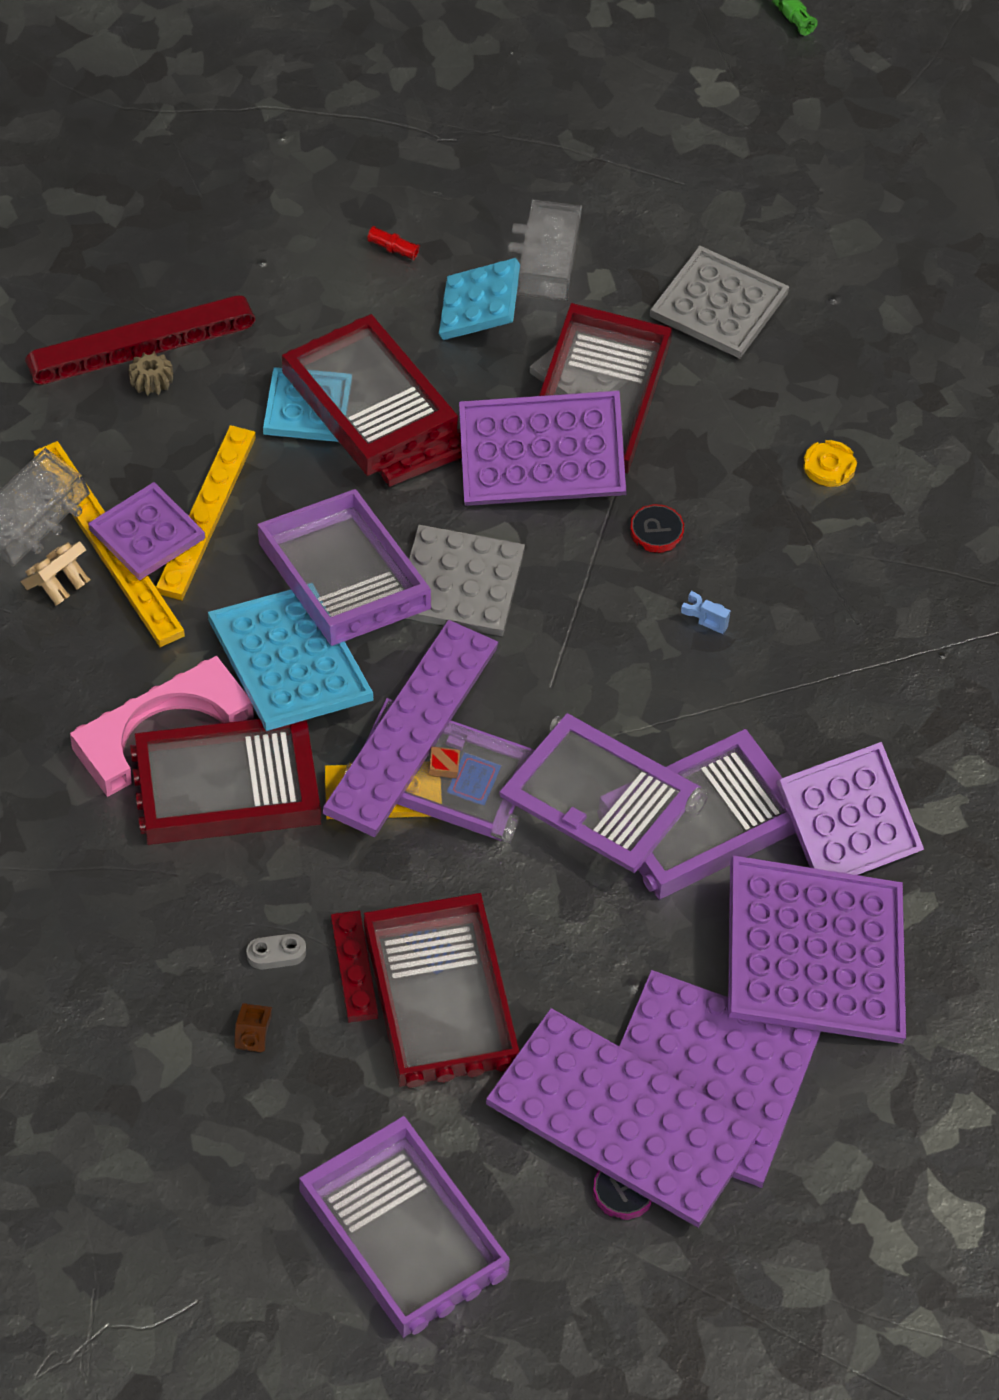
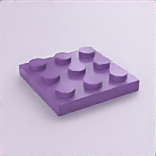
(146, 531)

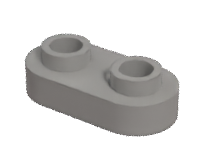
(276, 951)

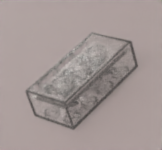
(547, 249)
(36, 504)

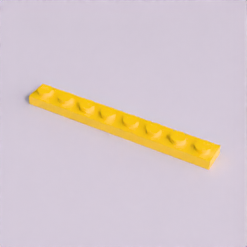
(208, 509)

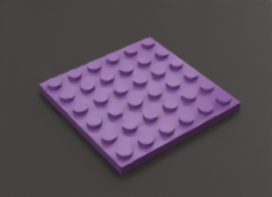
(816, 950)
(730, 1060)

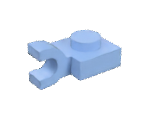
(709, 613)

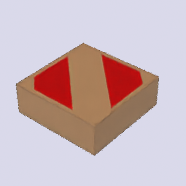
(444, 762)

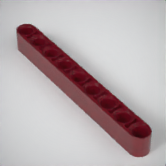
(146, 336)

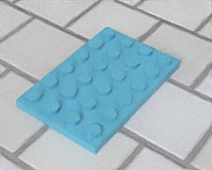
(287, 661)

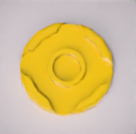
(829, 463)

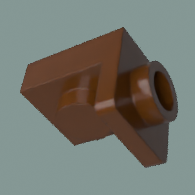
(252, 1027)

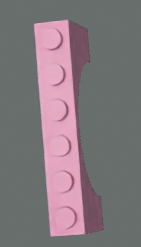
(203, 688)

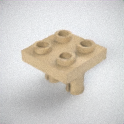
(59, 559)

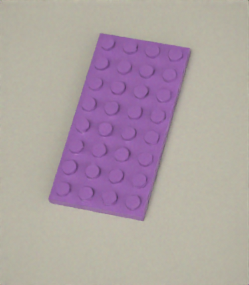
(624, 1117)

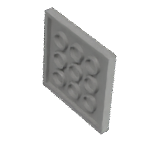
(719, 301)
(468, 578)

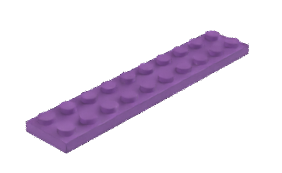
(410, 729)

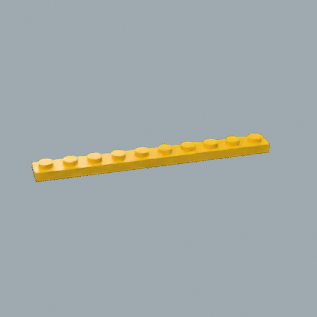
(142, 593)

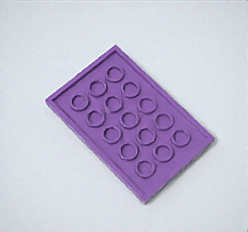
(542, 448)

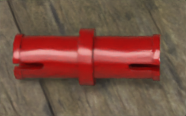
(393, 243)

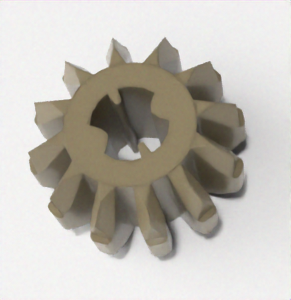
(150, 373)

